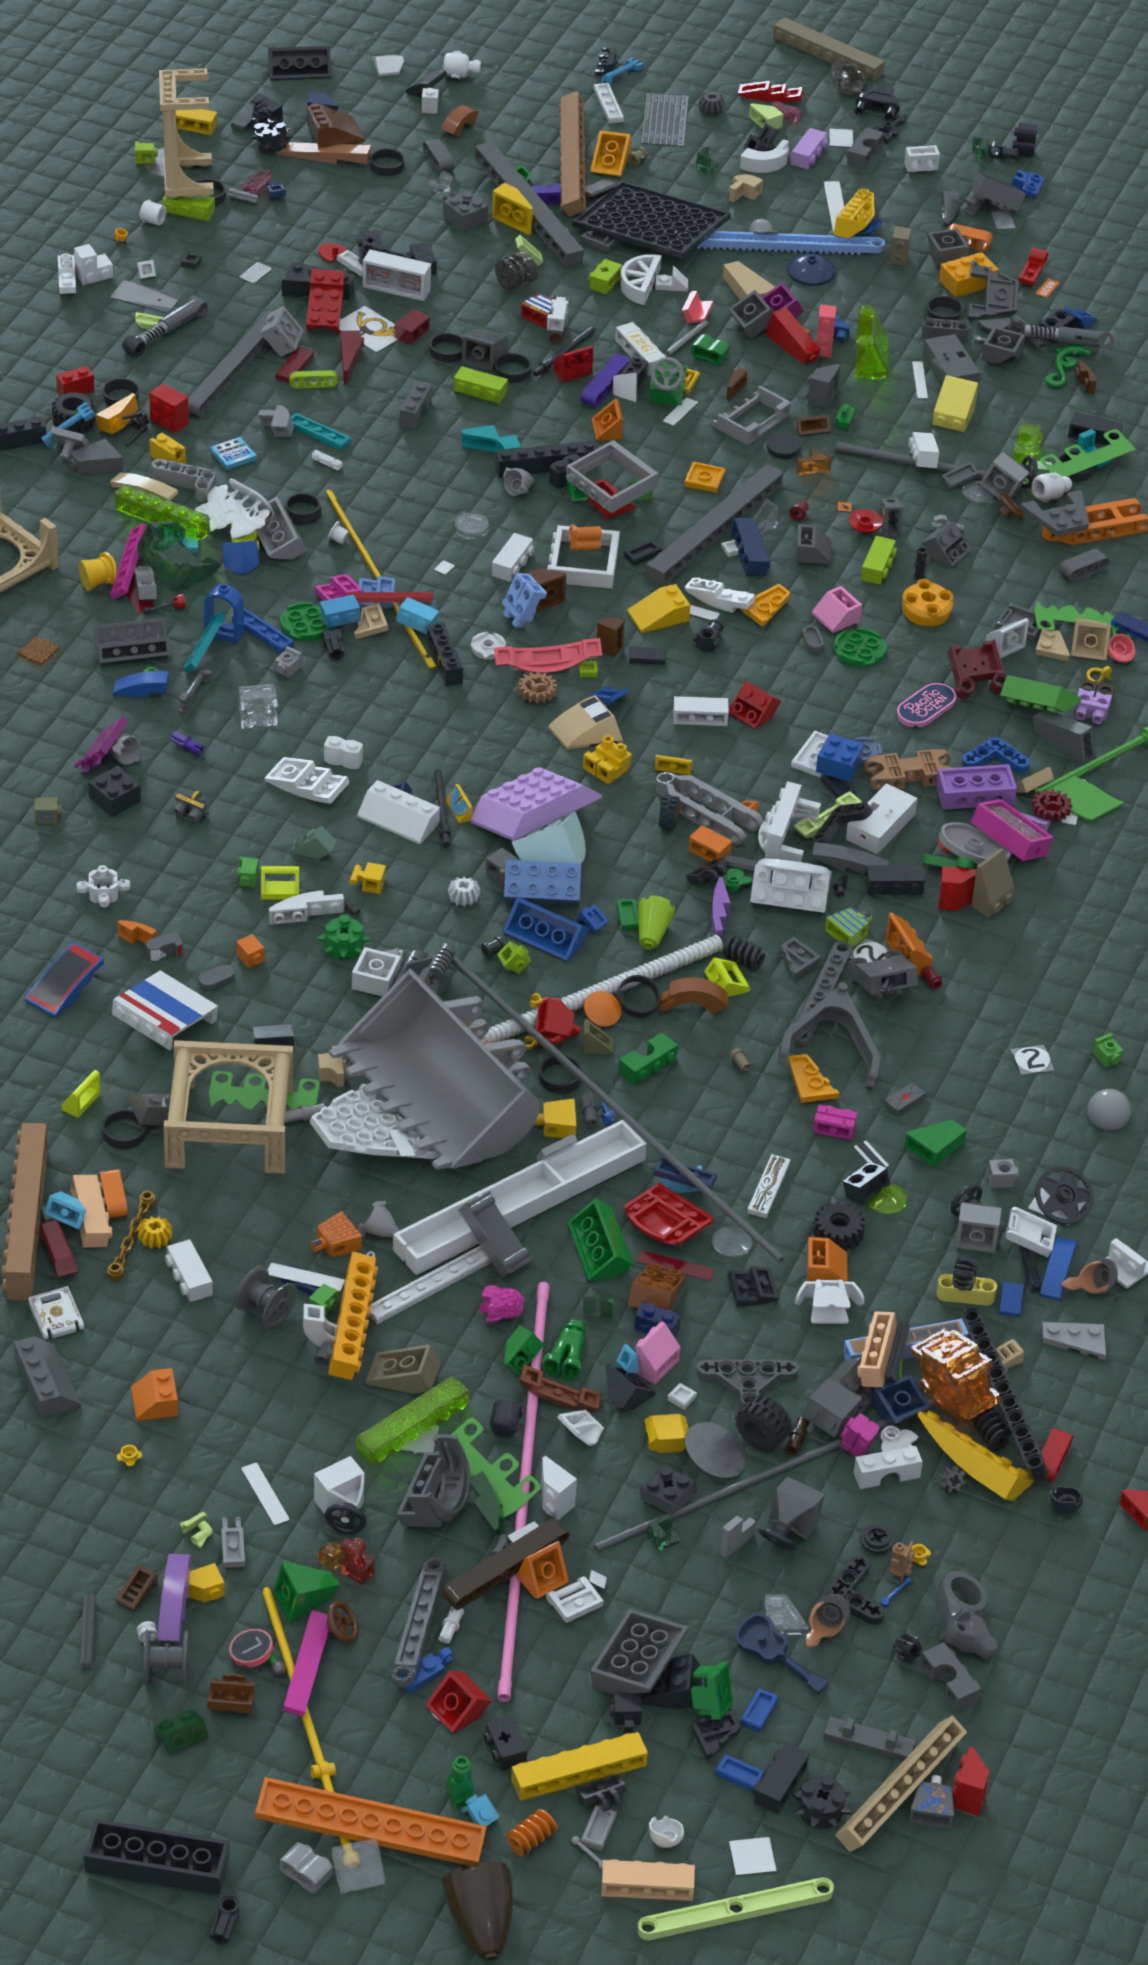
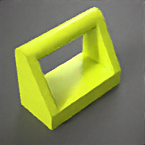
(279, 889)
(718, 974)
(83, 1095)

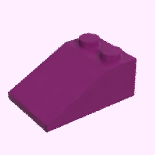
(780, 298)

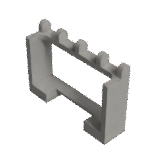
(754, 431)

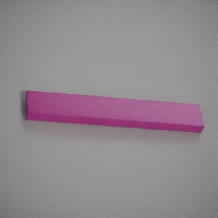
(127, 563)
(306, 1664)

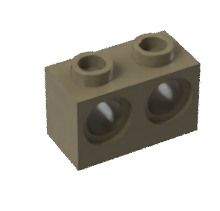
(900, 246)

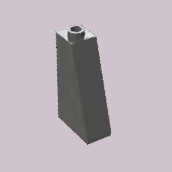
(1067, 735)

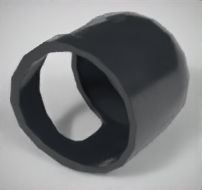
(505, 1417)

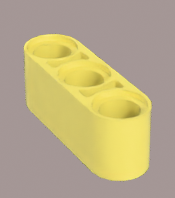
(981, 1294)

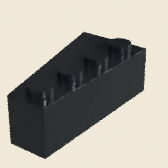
(298, 281)

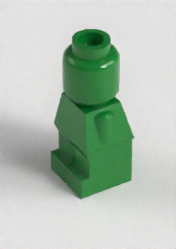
(459, 1783)

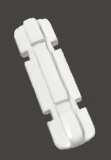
(327, 460)

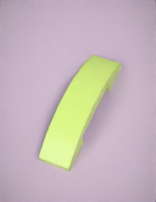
(809, 828)

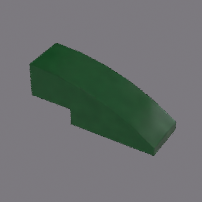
(488, 1502)

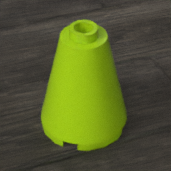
(653, 920)

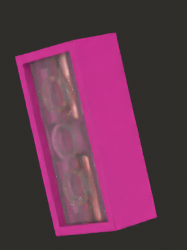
(1012, 829)

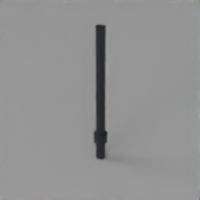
(546, 365)
(444, 830)

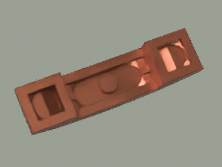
(557, 1393)

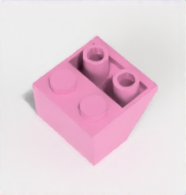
(838, 609)
(657, 1353)

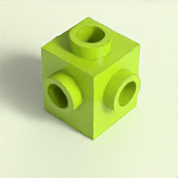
(514, 957)

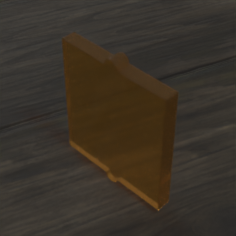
(38, 650)

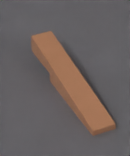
(328, 153)

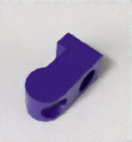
(548, 194)

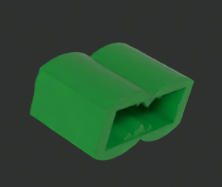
(709, 349)

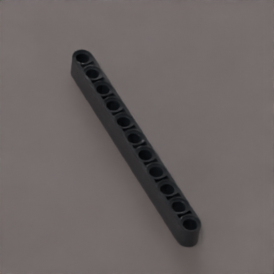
(1010, 1404)

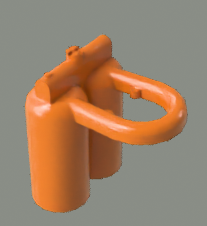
(585, 538)

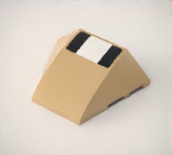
(585, 724)

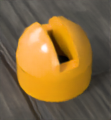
(120, 235)

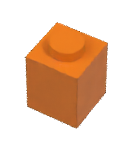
(250, 951)

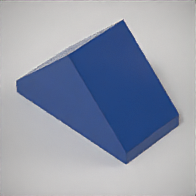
(1011, 1298)

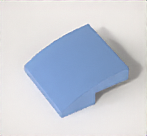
(382, 584)

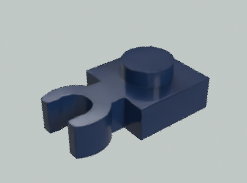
(275, 189)

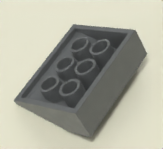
(636, 1654)

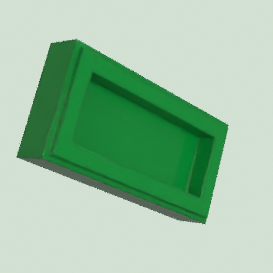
(628, 914)

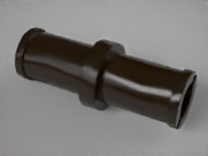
(797, 1436)

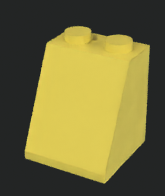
(955, 403)

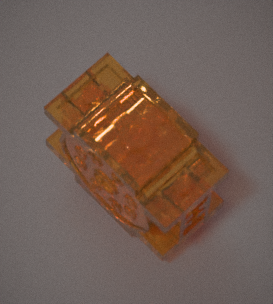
(956, 1374)

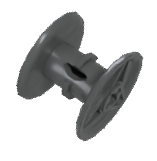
(255, 1290)
(166, 1657)

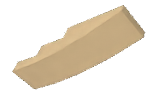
(146, 484)

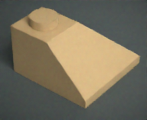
(1090, 639)

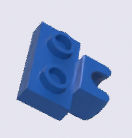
(1028, 184)

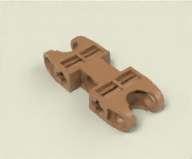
(907, 769)

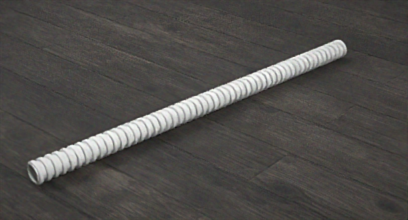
(651, 970)

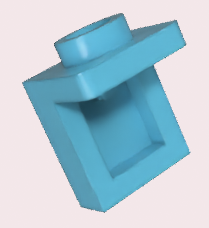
(480, 1810)

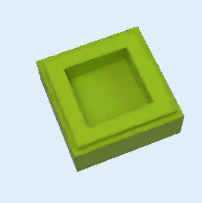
(588, 669)

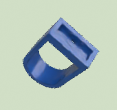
(226, 631)

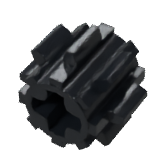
(907, 1647)

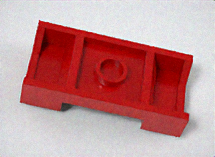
(325, 299)

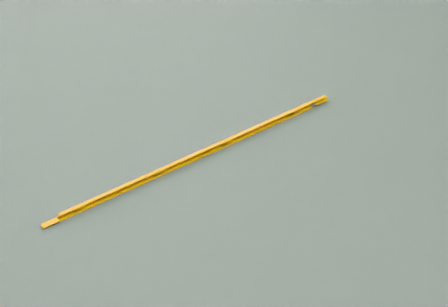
(430, 663)

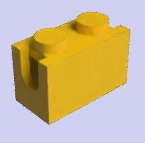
(168, 449)

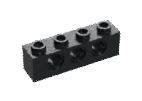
(444, 654)

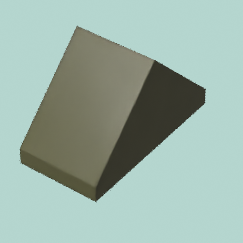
(595, 1040)

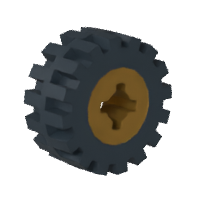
(669, 811)

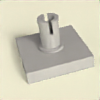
(69, 440)

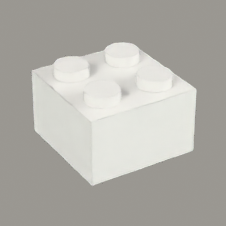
(375, 971)

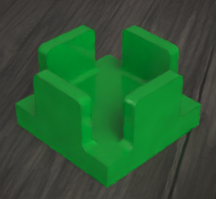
(716, 1695)

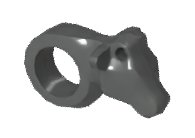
(964, 1621)

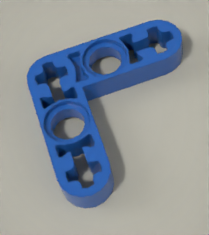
(996, 748)

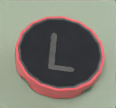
(251, 1648)

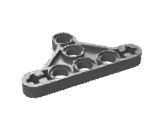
(737, 1378)

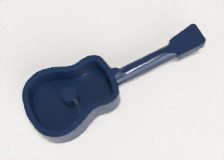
(760, 1638)

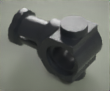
(708, 637)

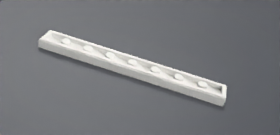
(428, 1284)

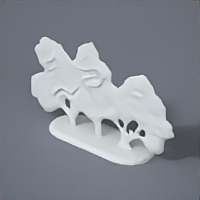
(226, 511)

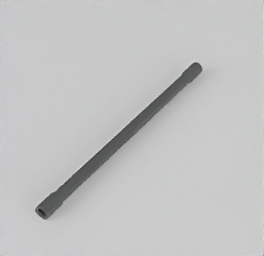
(852, 449)

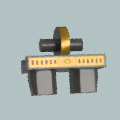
(193, 803)

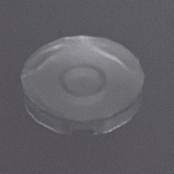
(471, 525)

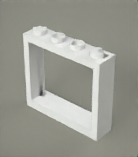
(586, 577)

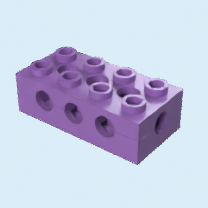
(974, 785)

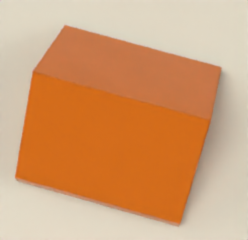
(608, 422)
(543, 1571)

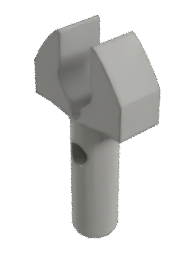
(942, 519)

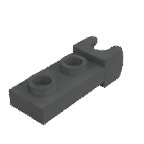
(974, 204)

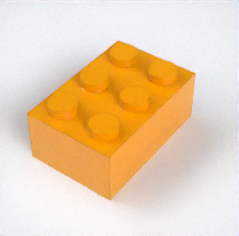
(957, 278)

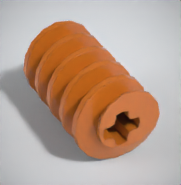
(530, 1832)

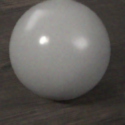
(1109, 1109)

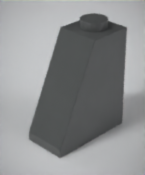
(96, 458)

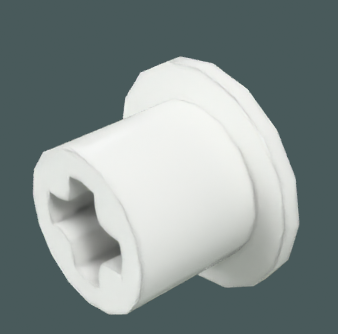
(338, 533)

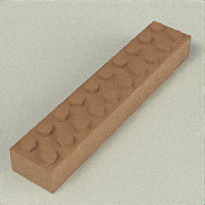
(25, 1211)

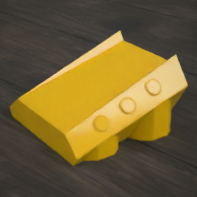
(666, 1432)

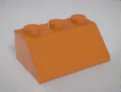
(904, 938)

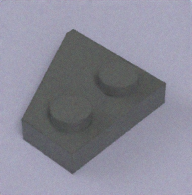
(798, 957)

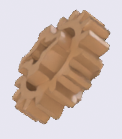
(537, 687)

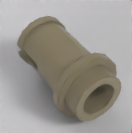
(737, 1056)

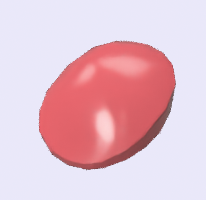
(1121, 648)

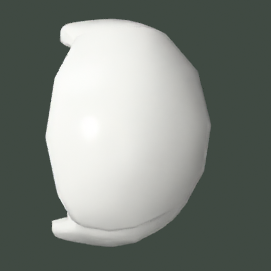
(666, 1832)

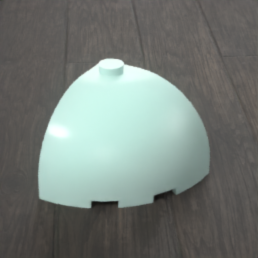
(557, 842)

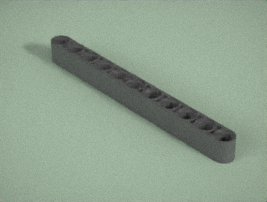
(228, 370)

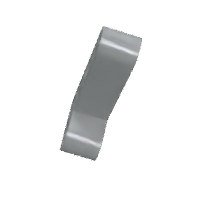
(185, 476)

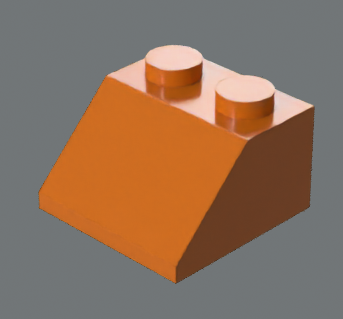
(155, 1395)

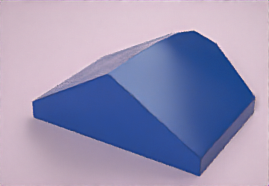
(1082, 318)
(240, 556)
(610, 696)

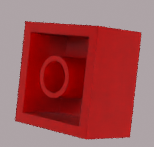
(168, 408)

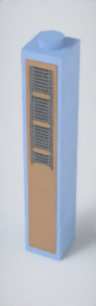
(854, 1347)

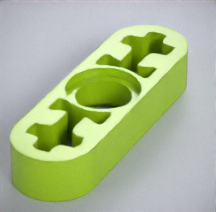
(326, 383)

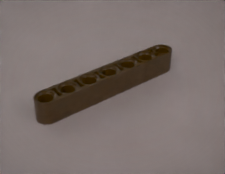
(502, 1564)

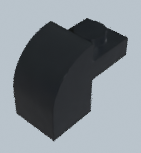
(764, 141)

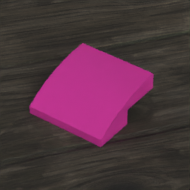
(337, 588)

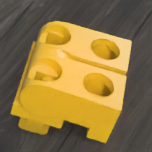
(608, 759)

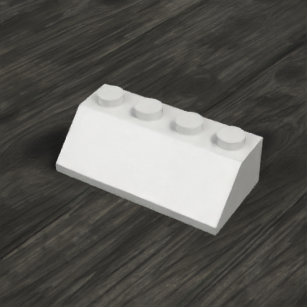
(399, 812)

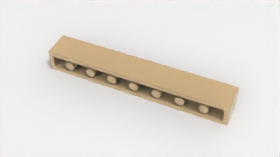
(900, 1783)

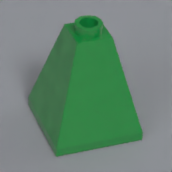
(302, 1589)

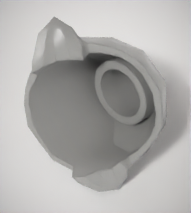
(517, 481)
(126, 749)
(380, 1222)

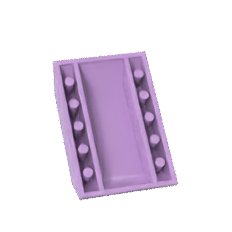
(530, 803)

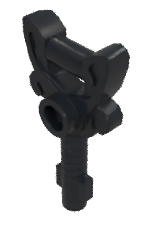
(889, 129)

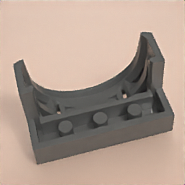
(420, 1505)

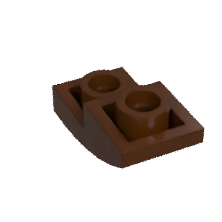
(1086, 377)

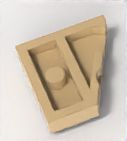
(371, 621)
(1052, 645)

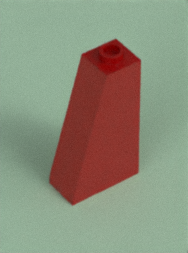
(792, 337)

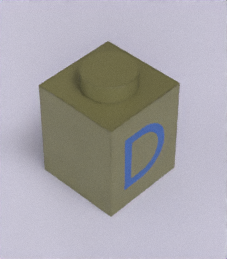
(47, 810)

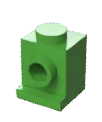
(248, 871)
(1107, 1050)
(326, 1297)

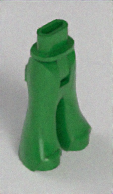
(570, 1341)

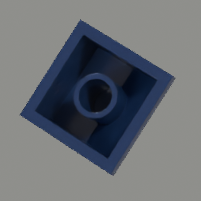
(899, 1400)

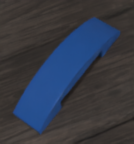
(1058, 1268)

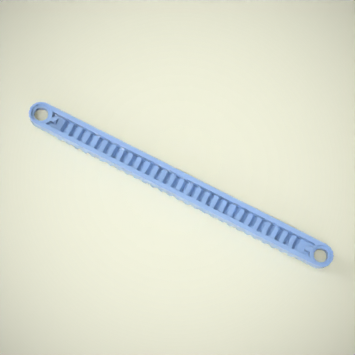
(793, 242)

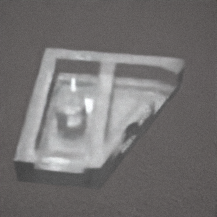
(784, 1615)

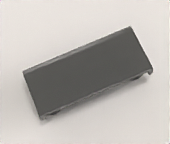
(495, 1235)

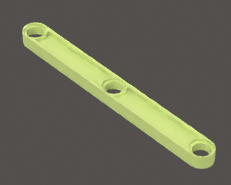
(719, 1911)

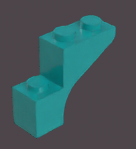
(487, 439)

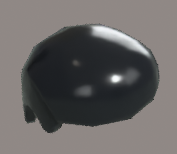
(1066, 1500)

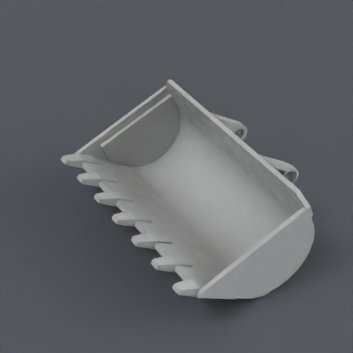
(440, 1074)

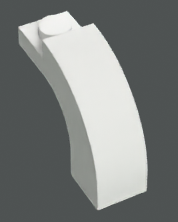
(766, 161)

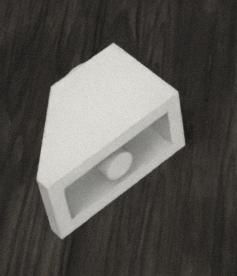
(430, 100)

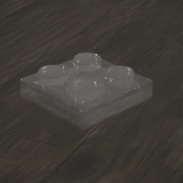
(358, 1865)

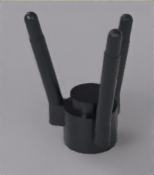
(140, 421)

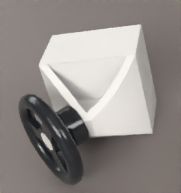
(341, 1495)

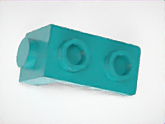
(1086, 442)

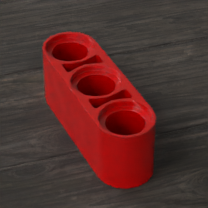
(1056, 1451)

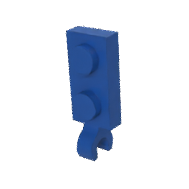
(429, 1669)

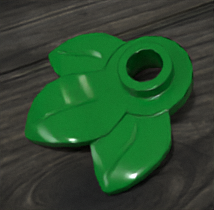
(735, 879)

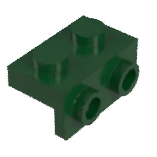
(181, 1731)

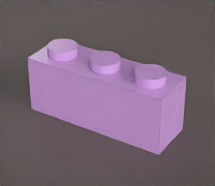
(809, 148)

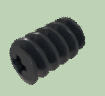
(743, 954)
(992, 1429)

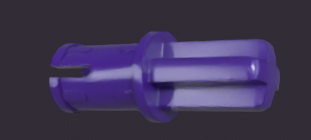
(187, 743)

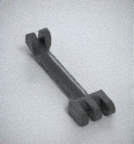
(203, 675)

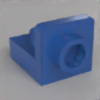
(592, 917)

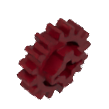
(1052, 805)

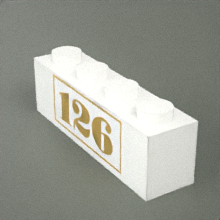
(637, 344)

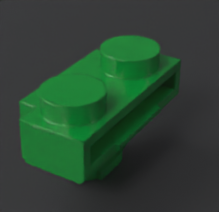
(845, 416)

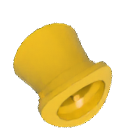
(97, 571)

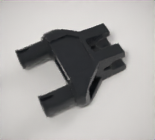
(878, 101)

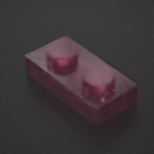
(789, 112)
(257, 181)

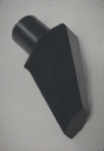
(840, 885)

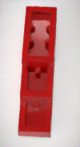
(765, 92)

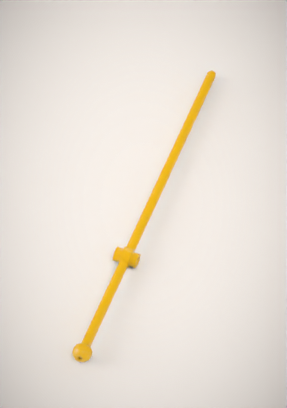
(322, 1769)

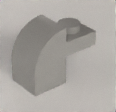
(278, 420)

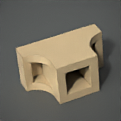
(331, 1069)

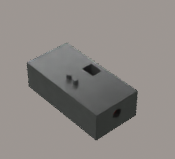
(949, 358)

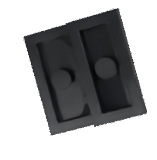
(427, 81)
(753, 1287)

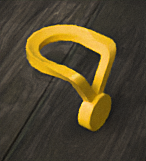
(1105, 672)

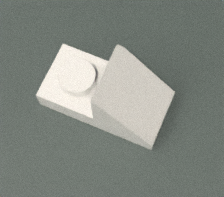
(676, 282)

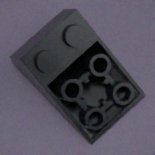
(674, 1684)

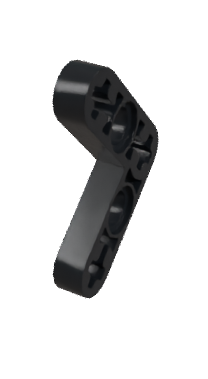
(839, 815)
(850, 1595)

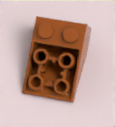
(656, 1287)

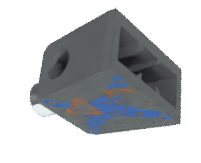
(933, 1804)

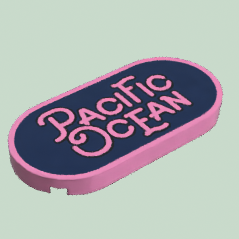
(926, 705)

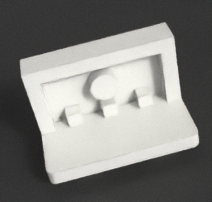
(1129, 1264)

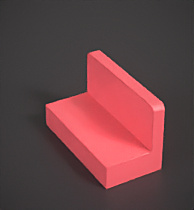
(695, 310)

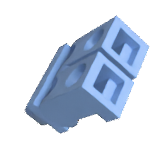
(522, 599)

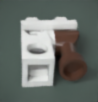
(557, 319)

